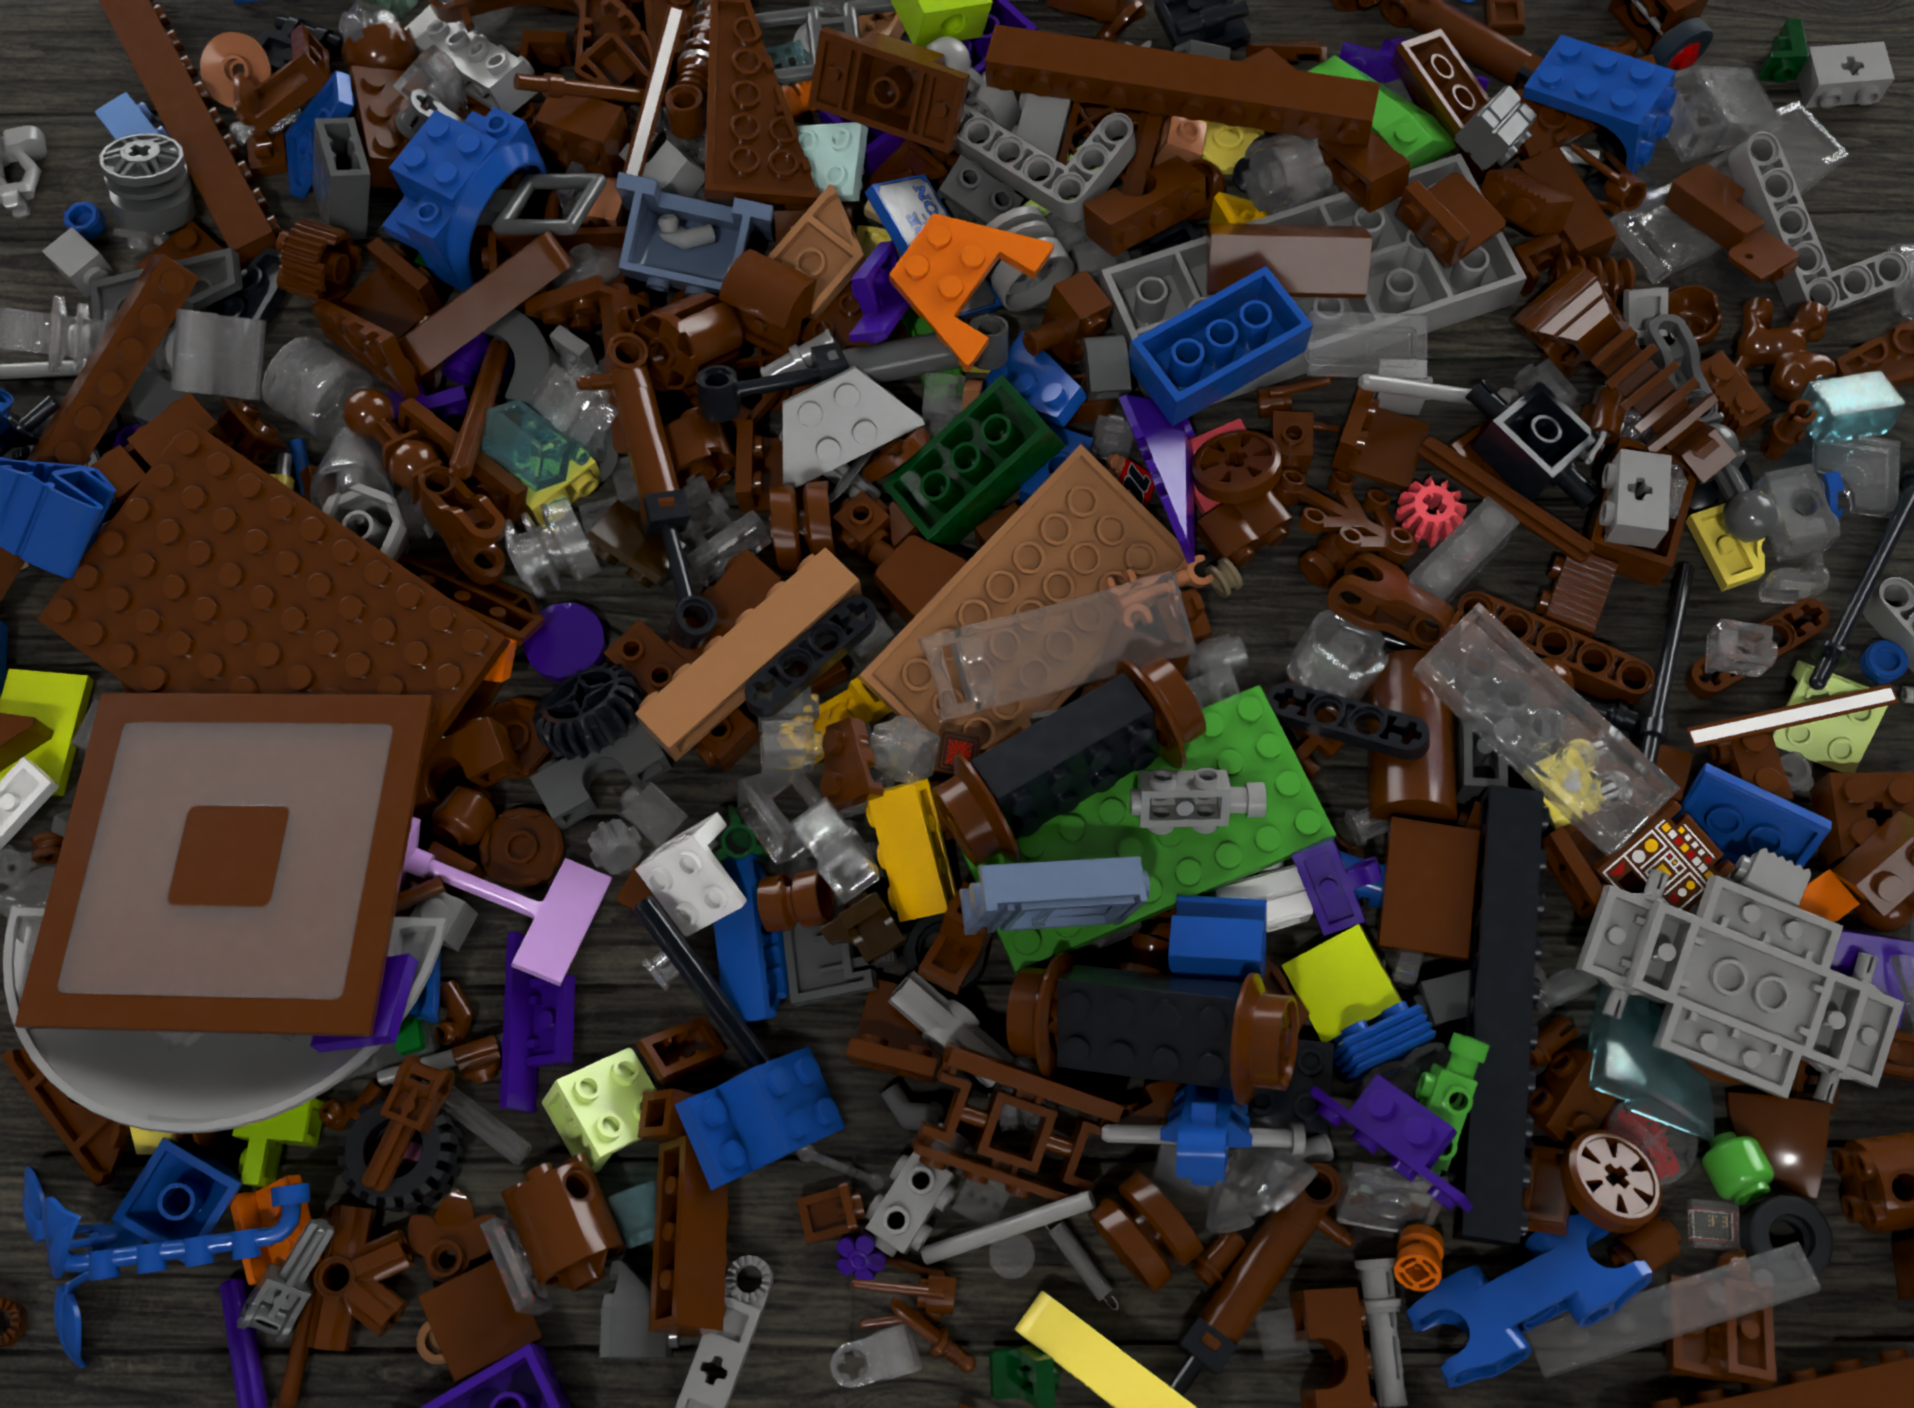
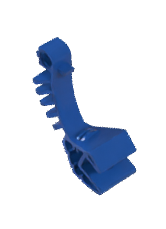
(49, 508)
(1218, 942)

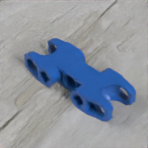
(1502, 1310)

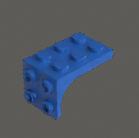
(1609, 89)

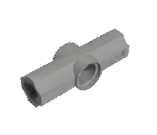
(943, 1020)

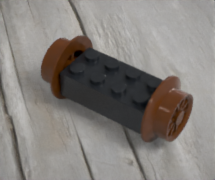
(1069, 758)
(1153, 1026)

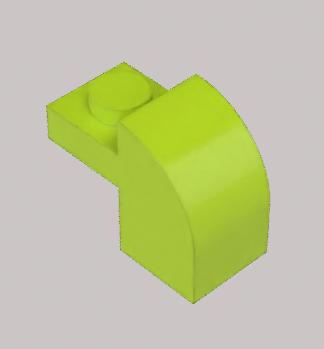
(261, 1158)

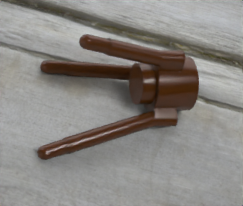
(1622, 189)
(1279, 399)
(933, 1294)

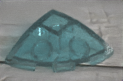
(1644, 1076)

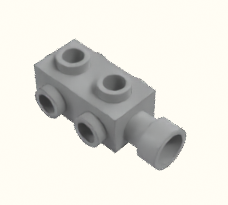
(1193, 800)
(911, 1202)

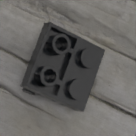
(1204, 21)

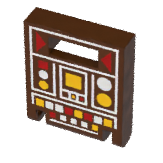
(1671, 847)

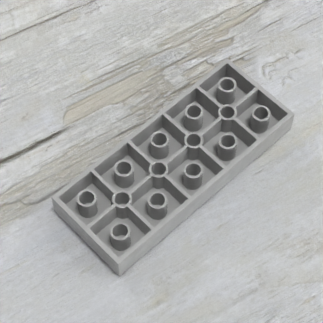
(1401, 273)

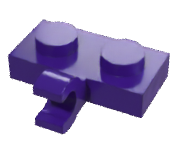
(1332, 885)

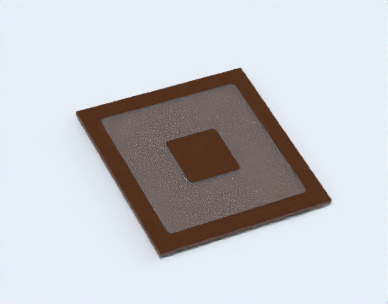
(230, 865)

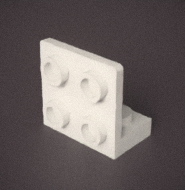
(691, 879)

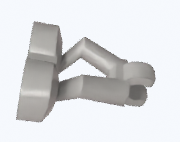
(25, 146)

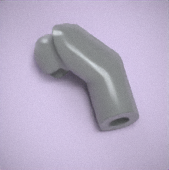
(682, 237)

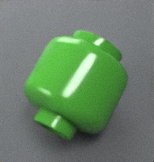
(1738, 1168)

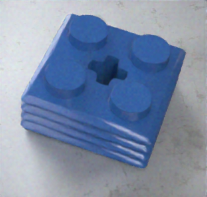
(1389, 1039)

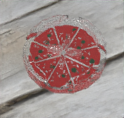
(1666, 1147)

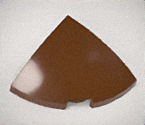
(1790, 1134)

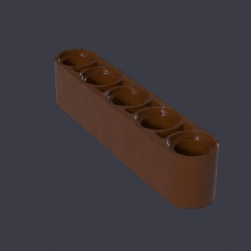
(484, 302)
(1572, 650)

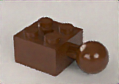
(1858, 807)

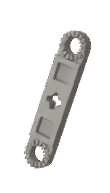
(732, 1343)

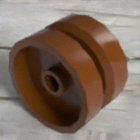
(800, 528)
(1150, 1227)

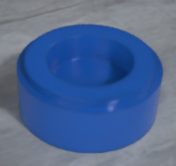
(1883, 662)

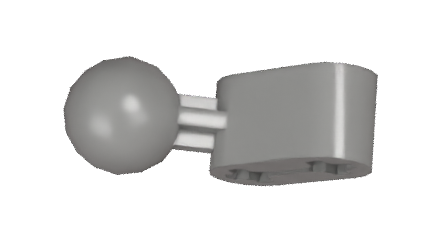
(989, 101)

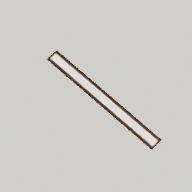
(654, 90)
(1792, 715)

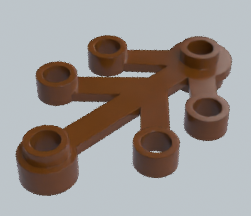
(1348, 517)

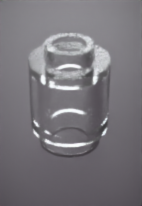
(1217, 653)

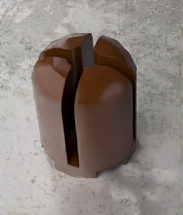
(689, 338)

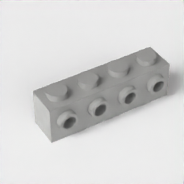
(485, 66)

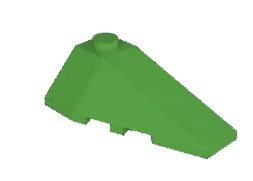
(1397, 120)

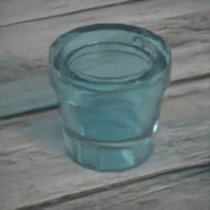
(635, 1213)

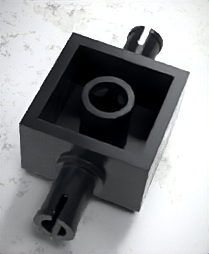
(1534, 442)

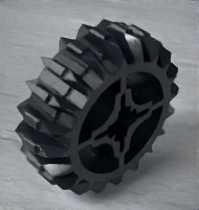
(588, 711)

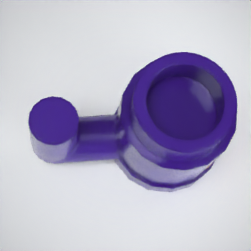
(467, 361)

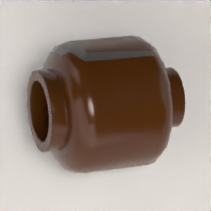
(463, 815)

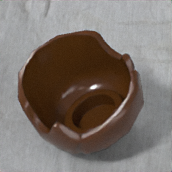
(1698, 309)

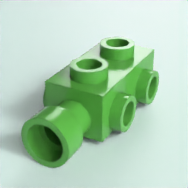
(1457, 1078)

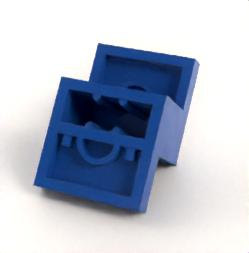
(759, 1117)

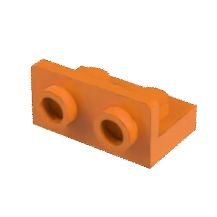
(256, 1211)

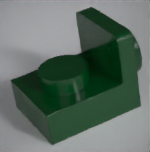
(1787, 53)

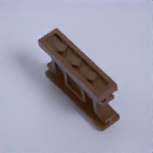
(1028, 1093)

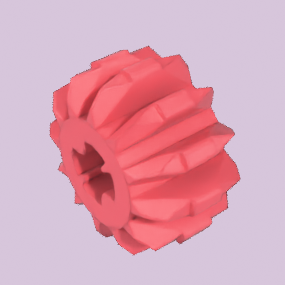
(1437, 499)

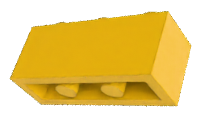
(912, 850)

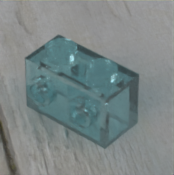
(1852, 407)

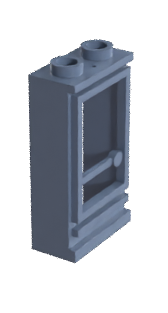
(1054, 894)

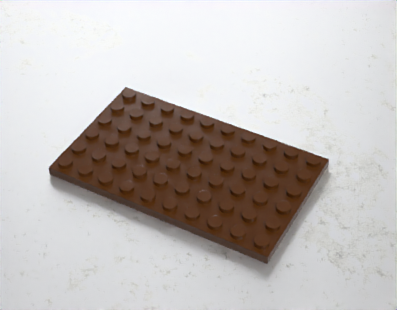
(251, 589)

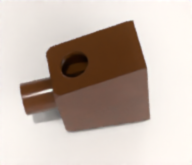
(912, 573)

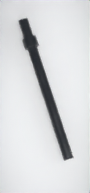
(1654, 727)

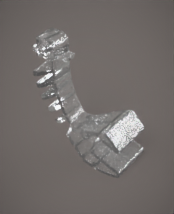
(200, 351)

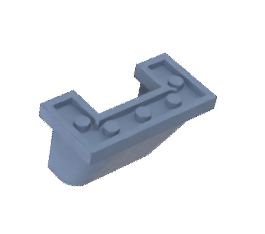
(694, 269)

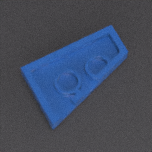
(332, 101)
(1041, 383)

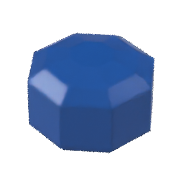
(85, 219)

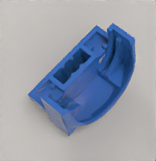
(449, 179)

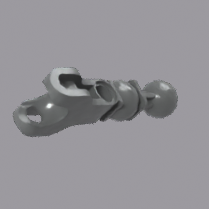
(1748, 512)

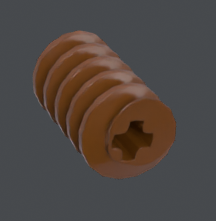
(1612, 275)

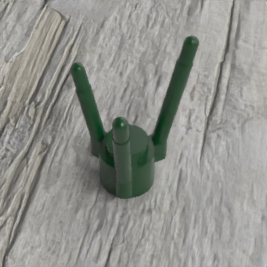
(739, 840)

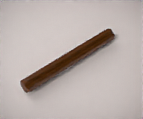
(482, 398)
(1528, 513)

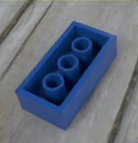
(1219, 345)

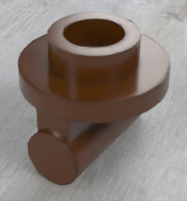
(479, 1059)

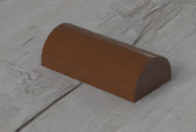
(1419, 787)

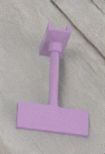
(557, 921)

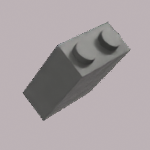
(341, 175)

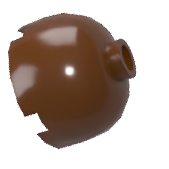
(383, 46)

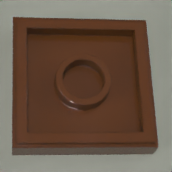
(476, 1321)

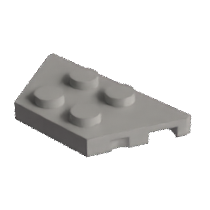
(839, 423)

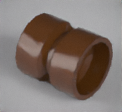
(790, 900)

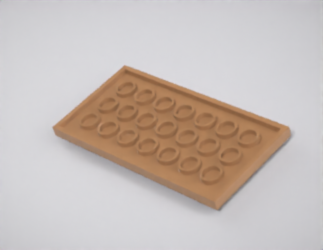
(1049, 551)

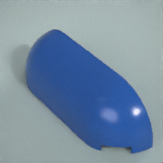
(747, 955)

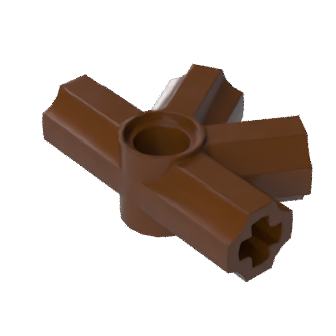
(365, 1293)

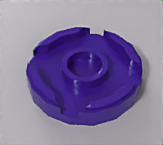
(566, 642)

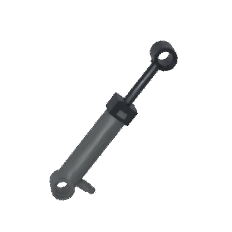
(883, 362)

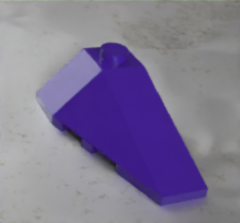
(1168, 463)

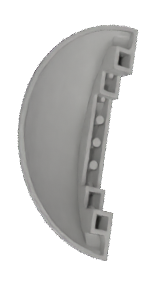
(215, 1081)

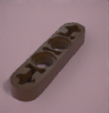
(1782, 623)

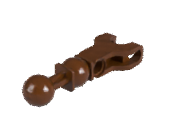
(445, 501)
(1400, 607)

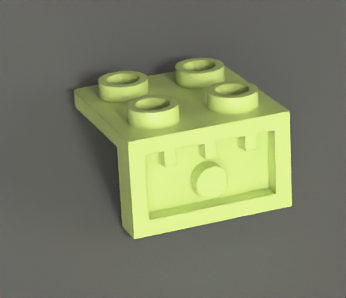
(1831, 741)
(599, 1106)

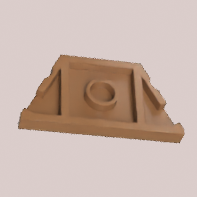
(823, 248)

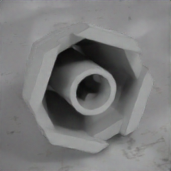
(372, 517)

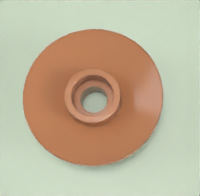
(222, 60)

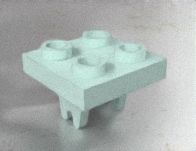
(836, 156)

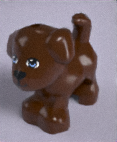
(1784, 347)

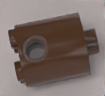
(1878, 1181)
(564, 1223)

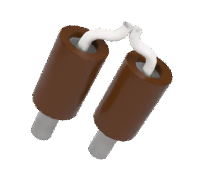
(1604, 419)

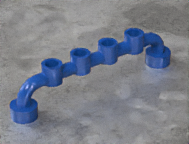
(195, 1250)

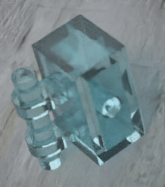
(529, 445)

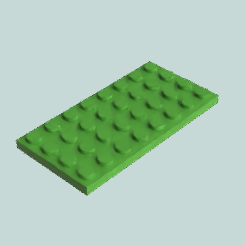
(1238, 739)

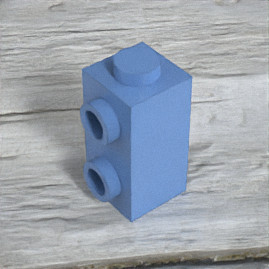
(126, 118)

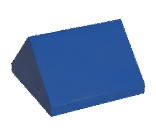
(178, 1194)

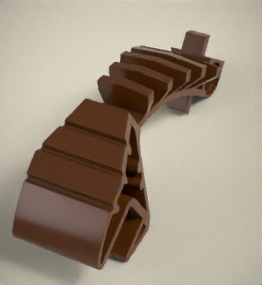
(606, 38)
(1582, 325)

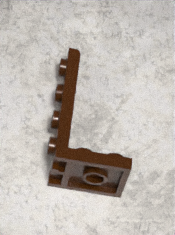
(587, 305)

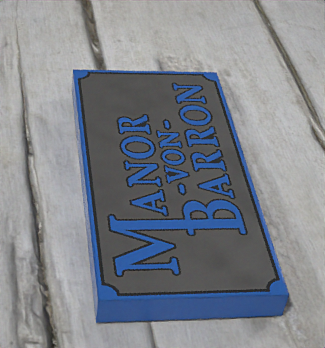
(904, 210)

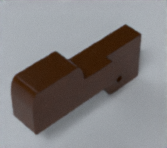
(1714, 207)

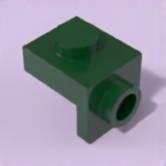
(1024, 1374)

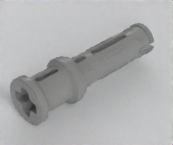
(1381, 1310)

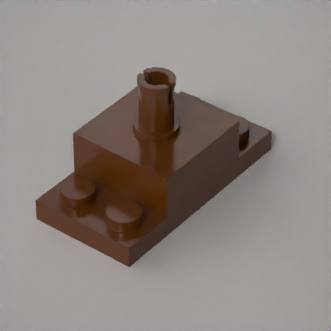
(889, 87)

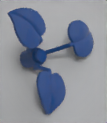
(58, 1232)

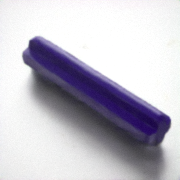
(242, 1347)

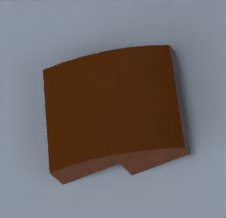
(1728, 1351)

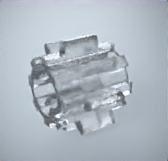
(615, 846)

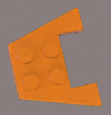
(947, 268)

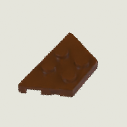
(88, 1136)

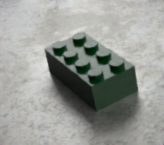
(973, 465)

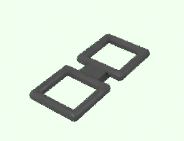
(811, 16)
(507, 204)

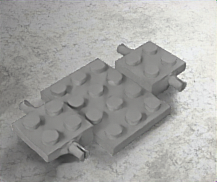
(1743, 985)

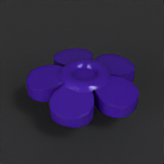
(859, 1257)

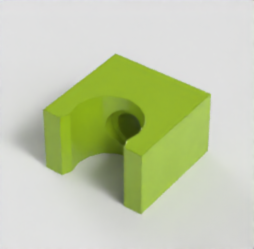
(942, 18)

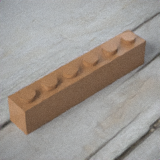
(715, 682)

